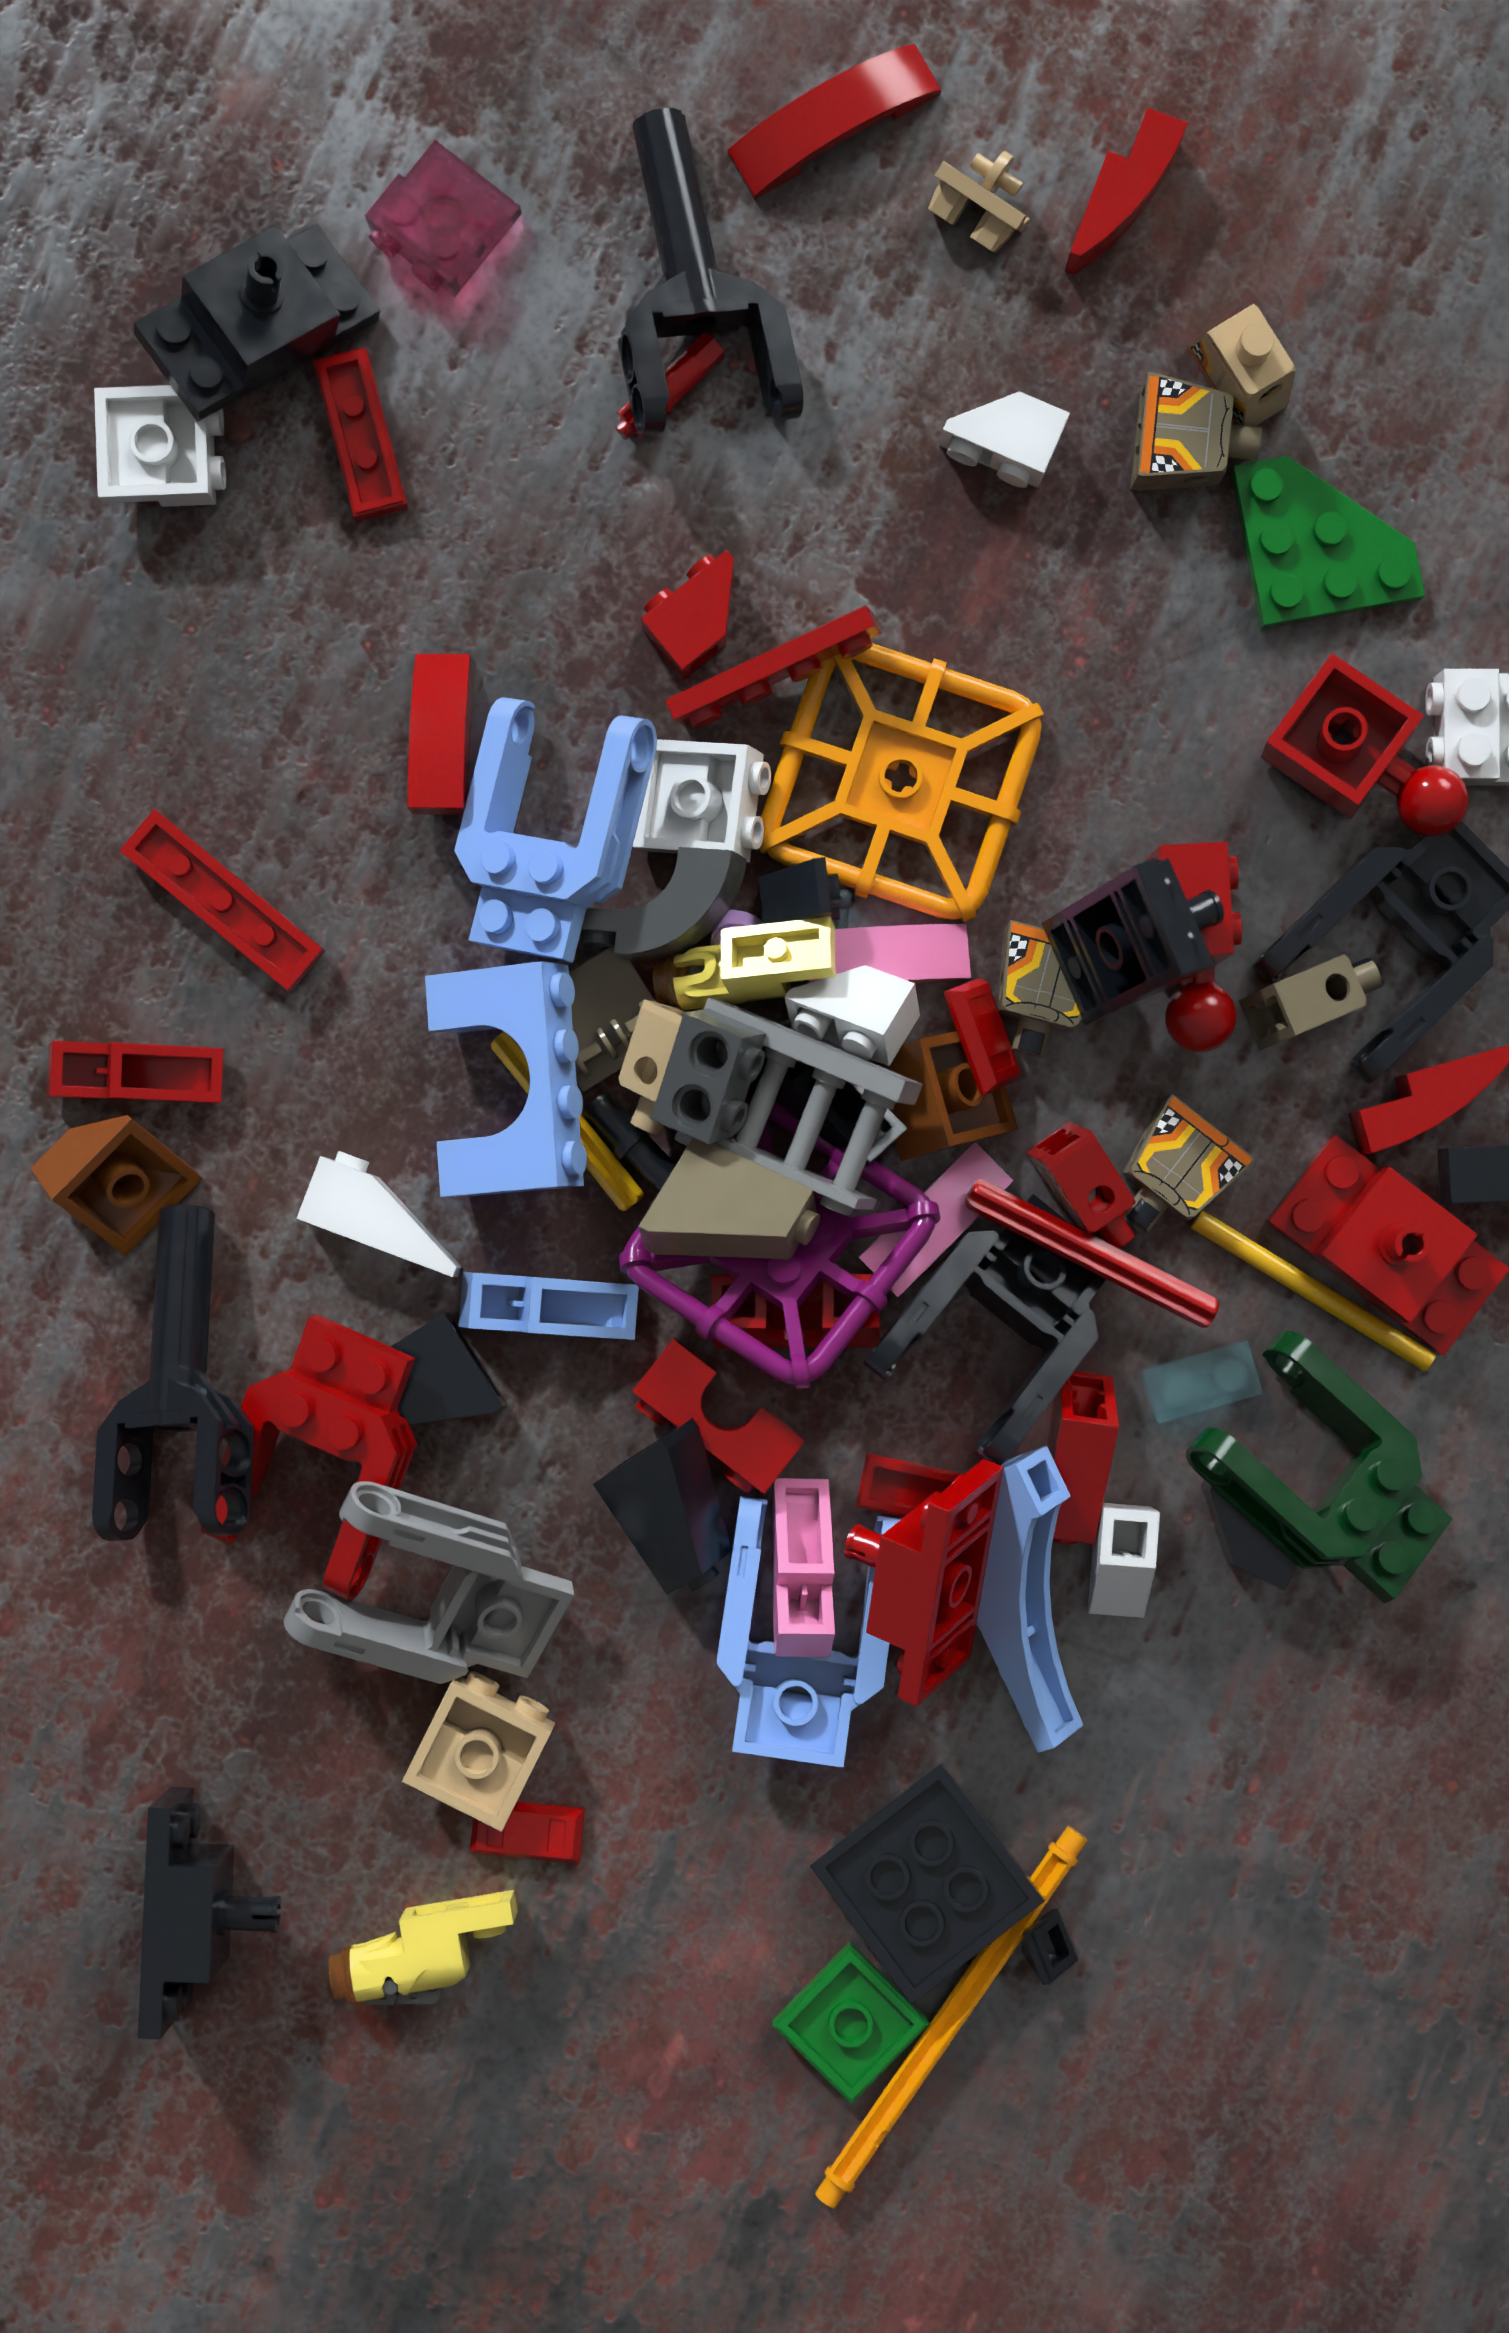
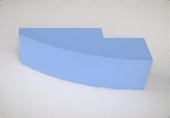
(548, 1305)

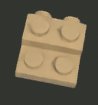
(480, 1749)

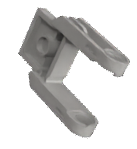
(482, 1615)

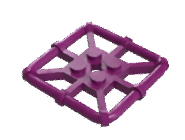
(791, 1281)

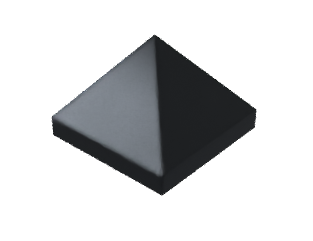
(1048, 1947)

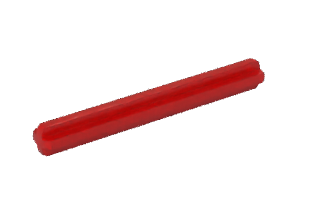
(1092, 1253)

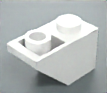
(1009, 436)
(857, 1011)
(1123, 1560)

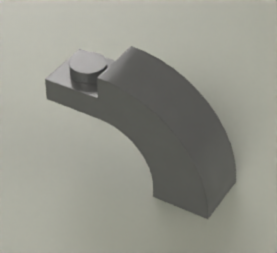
(680, 916)

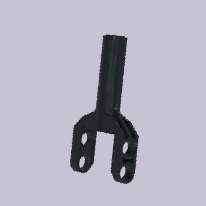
(693, 291)
(176, 1395)

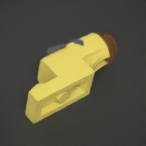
(748, 964)
(426, 1955)

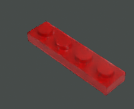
(793, 659)
(222, 900)

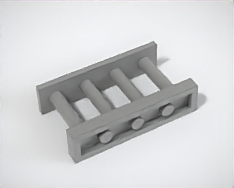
(831, 1072)

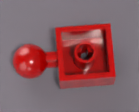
(1380, 726)
(1200, 1012)

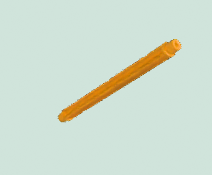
(943, 2028)

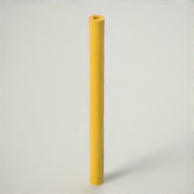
(1313, 1290)

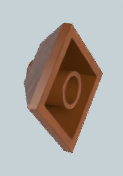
(114, 1179)

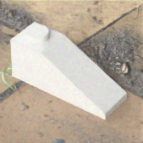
(366, 1210)

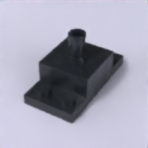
(254, 317)
(1132, 938)
(187, 1911)

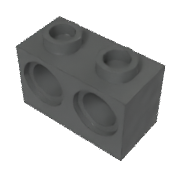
(697, 1069)

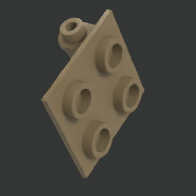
(604, 1014)

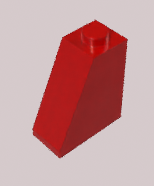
(1083, 1446)

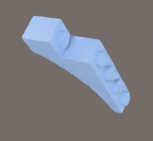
(1017, 1598)

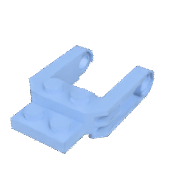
(538, 886)
(791, 1703)

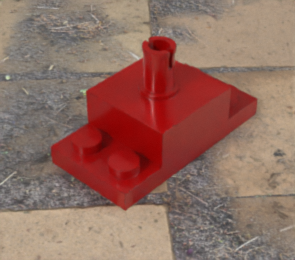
(1389, 1243)
(931, 1578)

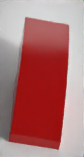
(1126, 187)
(439, 734)
(134, 1072)
(1426, 1099)

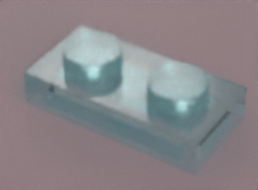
(1201, 1382)

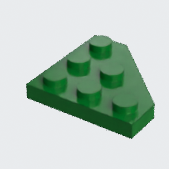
(1316, 548)

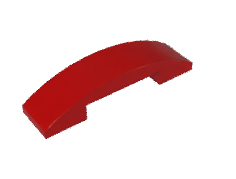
(831, 114)

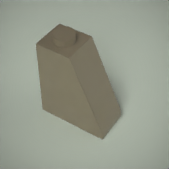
(728, 1209)

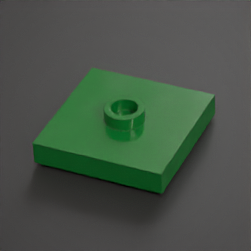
(850, 2022)

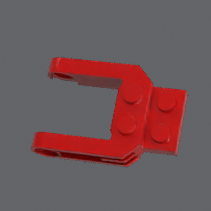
(345, 1402)

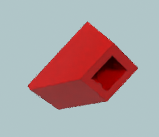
(693, 619)

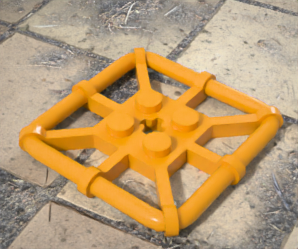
(918, 810)

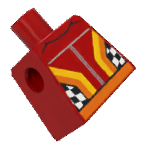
(1072, 1167)

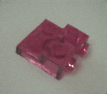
(441, 219)

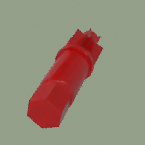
(681, 378)

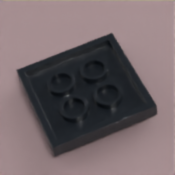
(927, 1883)

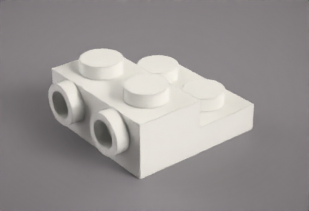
(155, 448)
(1470, 725)
(703, 798)

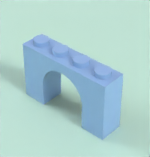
(545, 1140)

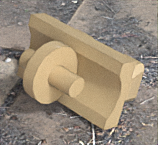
(957, 189)

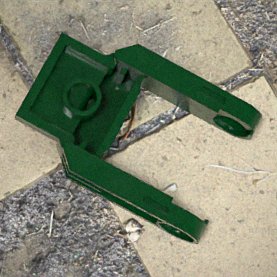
(1373, 1513)

